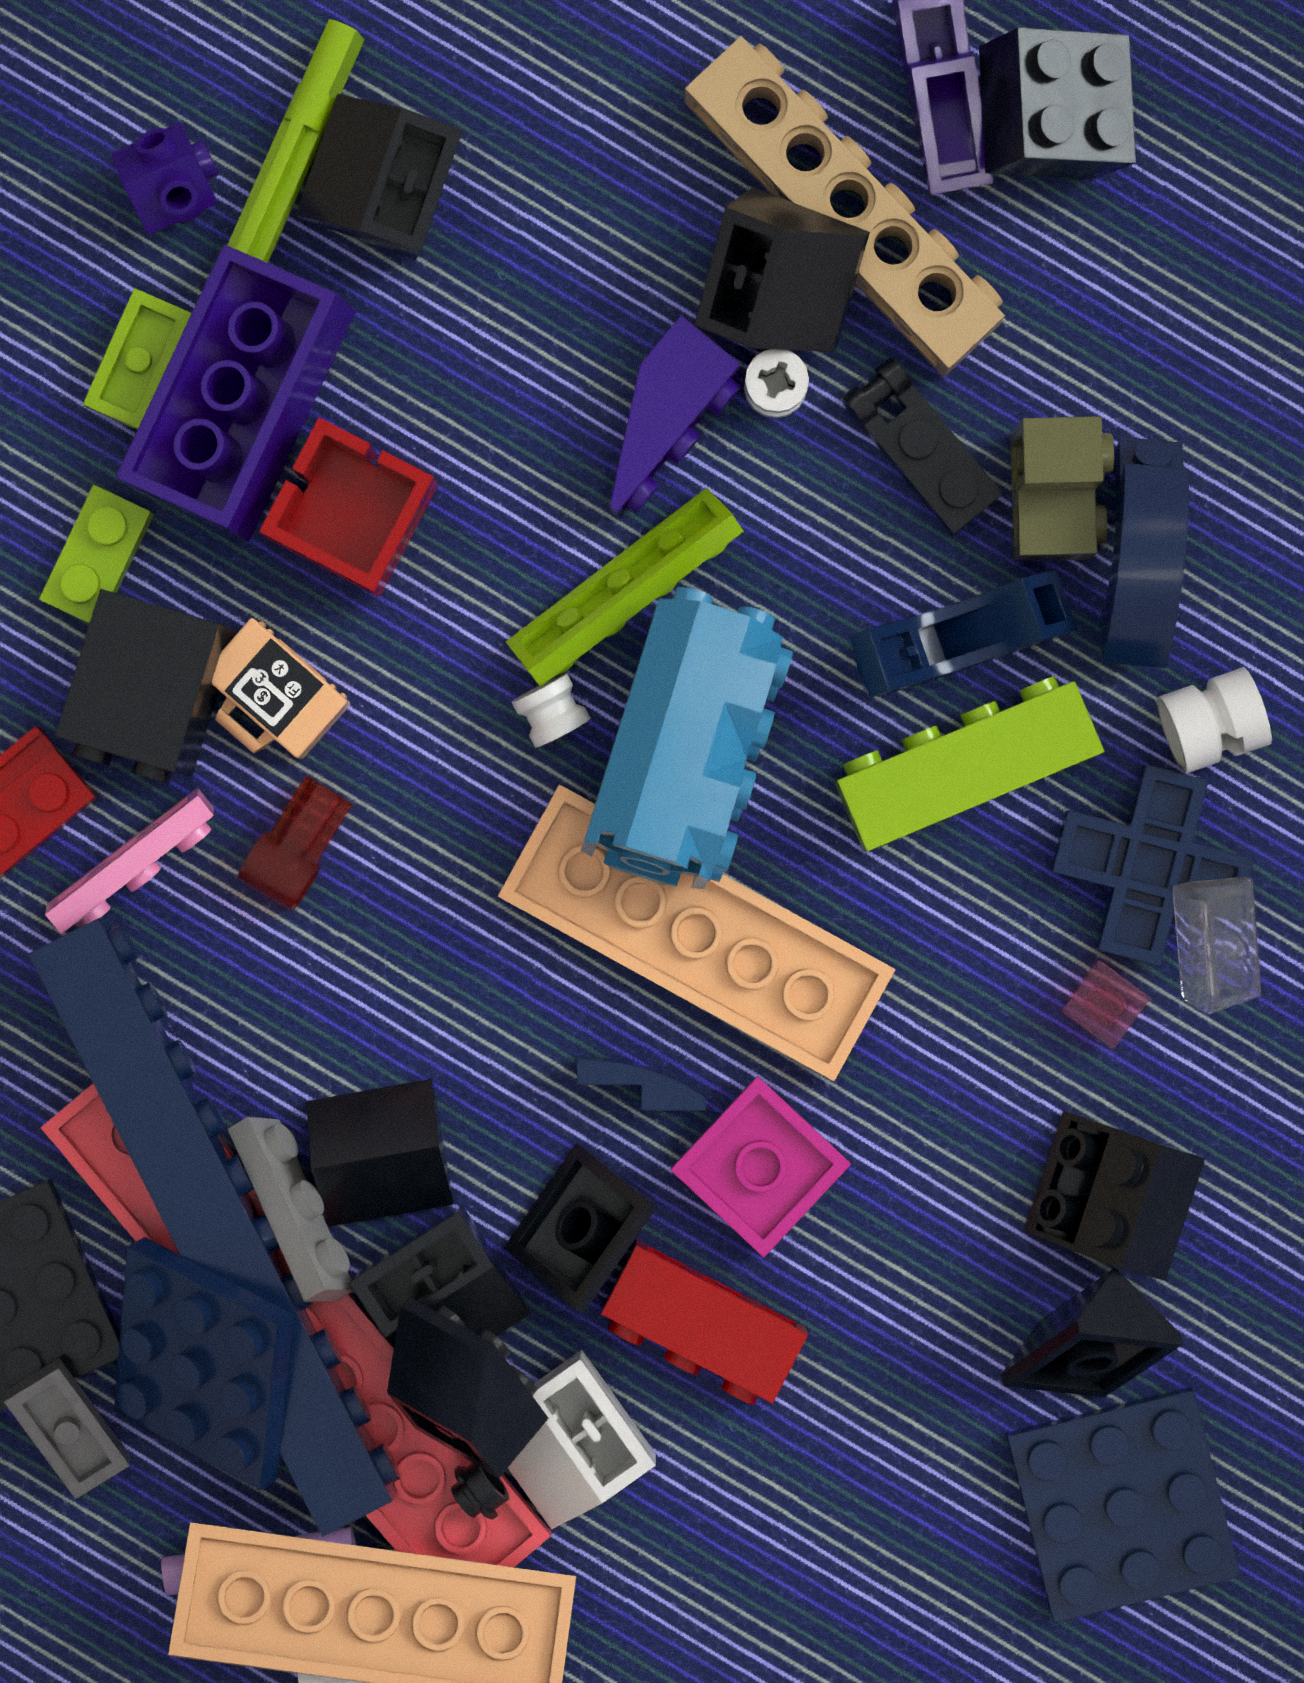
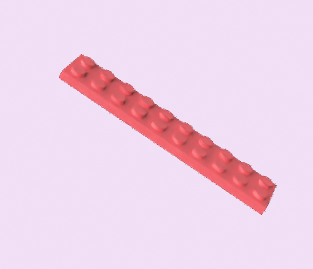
(423, 1511)

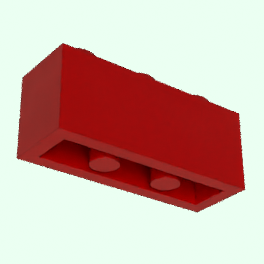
(703, 1324)

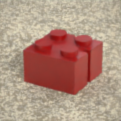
(352, 513)

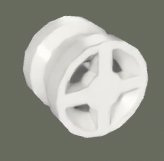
(771, 394)
(551, 710)

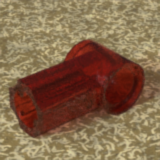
(289, 856)

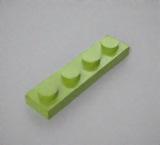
(624, 587)

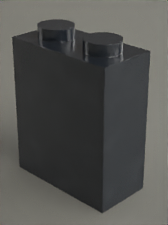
(143, 686)

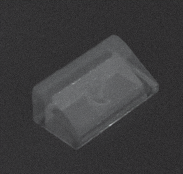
(1217, 942)

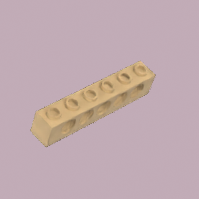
(753, 73)

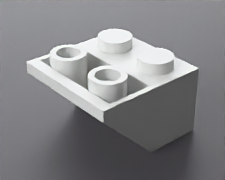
(583, 1449)

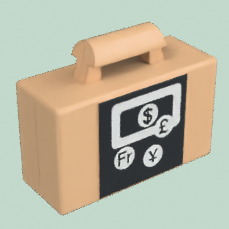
(275, 691)

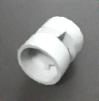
(1214, 720)

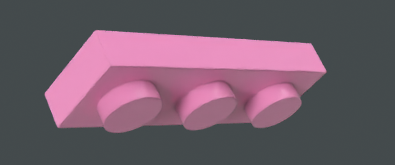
(132, 862)

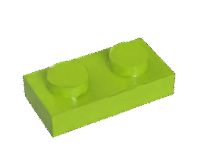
(136, 358)
(96, 553)

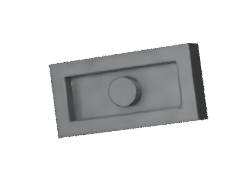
(67, 1428)

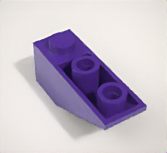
(671, 395)

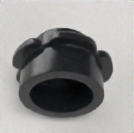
(478, 1491)

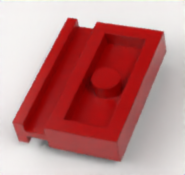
(36, 796)

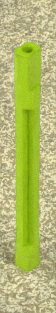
(296, 142)

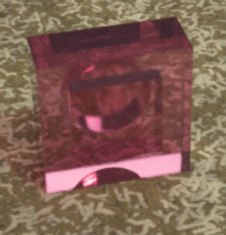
(1104, 1004)

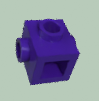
(166, 177)

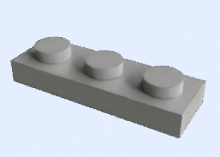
(292, 1209)

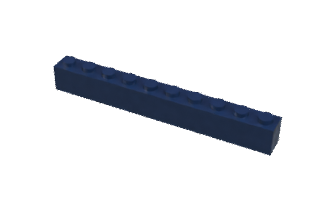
(208, 1206)

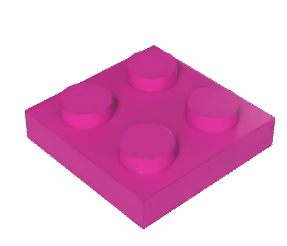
(760, 1166)

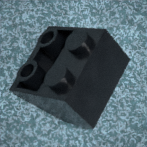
(379, 174)
(780, 275)
(1114, 1196)
(444, 1267)
(462, 1387)

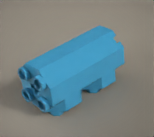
(687, 739)

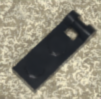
(922, 448)

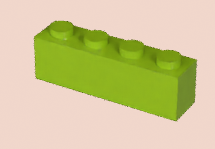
(968, 765)

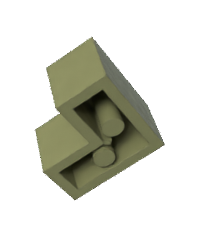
(1054, 486)

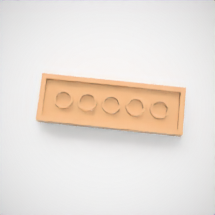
(707, 945)
(366, 1612)

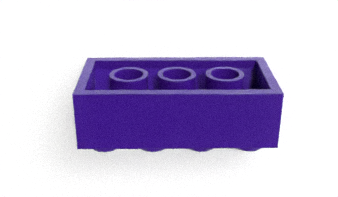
(236, 392)

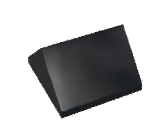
(378, 1152)
(581, 1227)
(1093, 1342)

